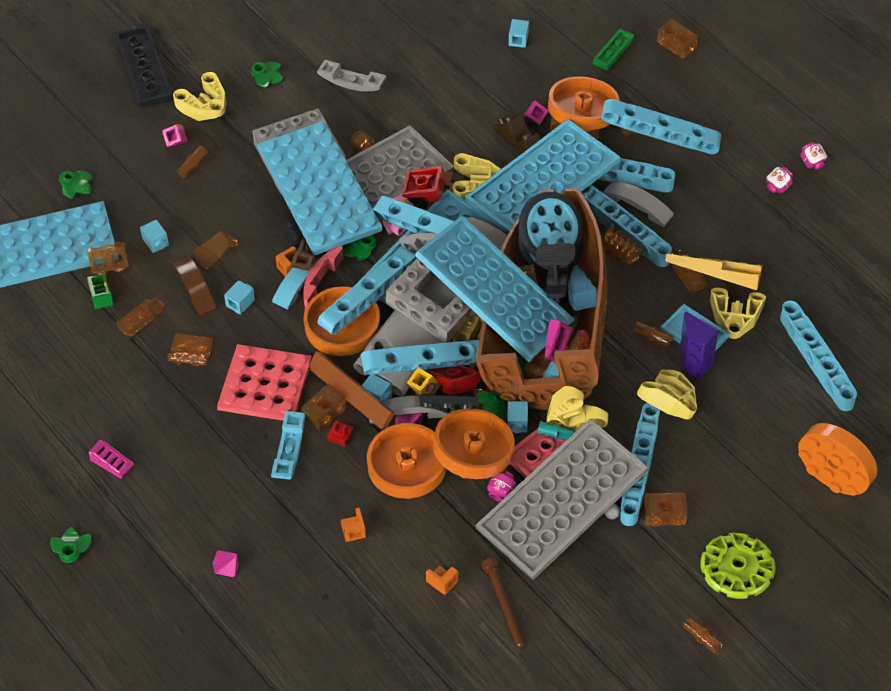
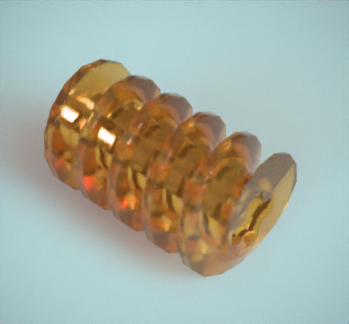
(620, 247)

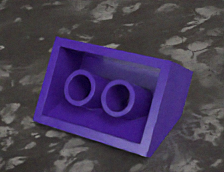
(697, 346)

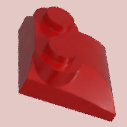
(425, 183)
(456, 379)

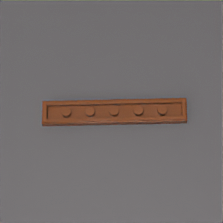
(354, 392)

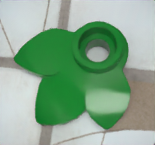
(266, 73)
(76, 184)
(360, 248)
(493, 403)
(70, 543)

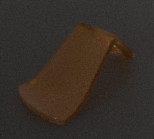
(213, 249)

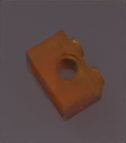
(326, 398)
(657, 502)

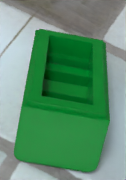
(100, 292)

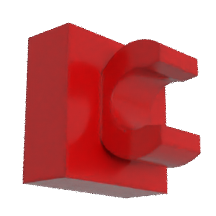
(340, 433)

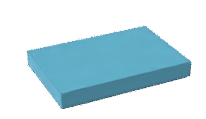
(674, 325)

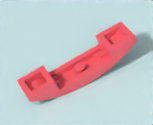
(330, 261)

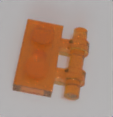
(190, 345)

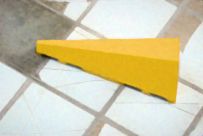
(735, 272)

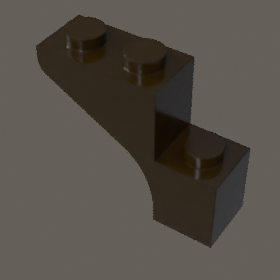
(516, 131)

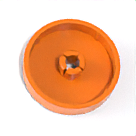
(572, 93)
(351, 338)
(473, 443)
(837, 459)
(404, 461)

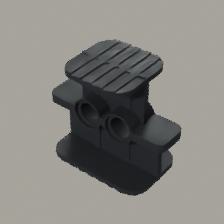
(557, 259)

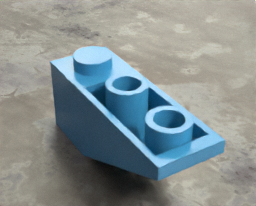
(581, 291)

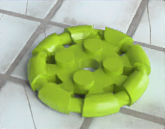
(738, 575)

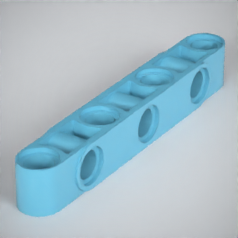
(661, 126)
(641, 175)
(612, 214)
(409, 217)
(366, 292)
(818, 356)
(411, 357)
(642, 450)

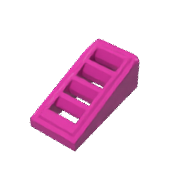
(557, 335)
(99, 453)

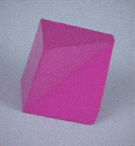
(536, 112)
(174, 135)
(416, 418)
(226, 563)

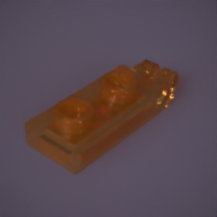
(692, 279)
(140, 316)

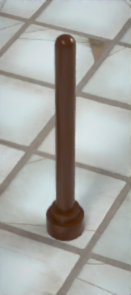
(490, 567)

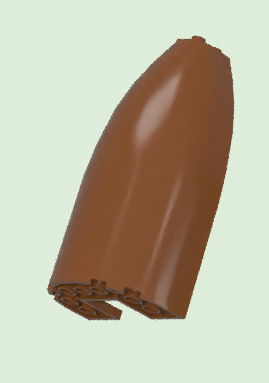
(576, 368)

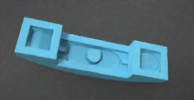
(291, 285)
(289, 445)

